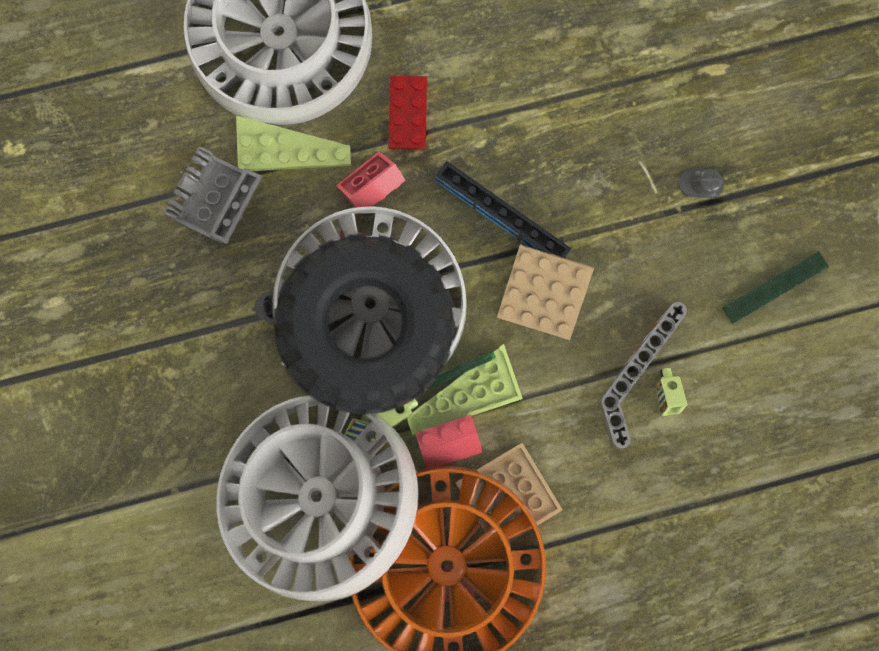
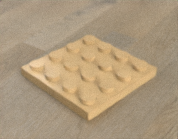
(545, 292)
(522, 476)

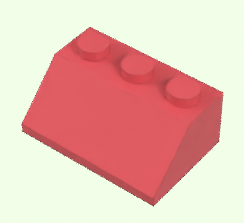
(371, 181)
(449, 442)

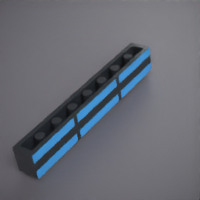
(499, 211)

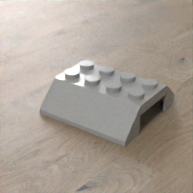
(213, 197)

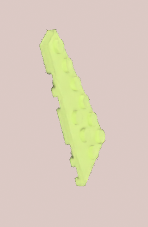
(277, 148)
(470, 394)

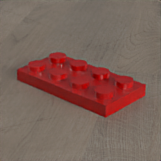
(407, 112)

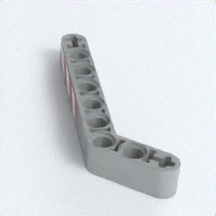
(639, 367)

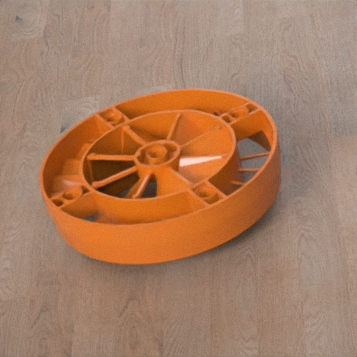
(493, 585)

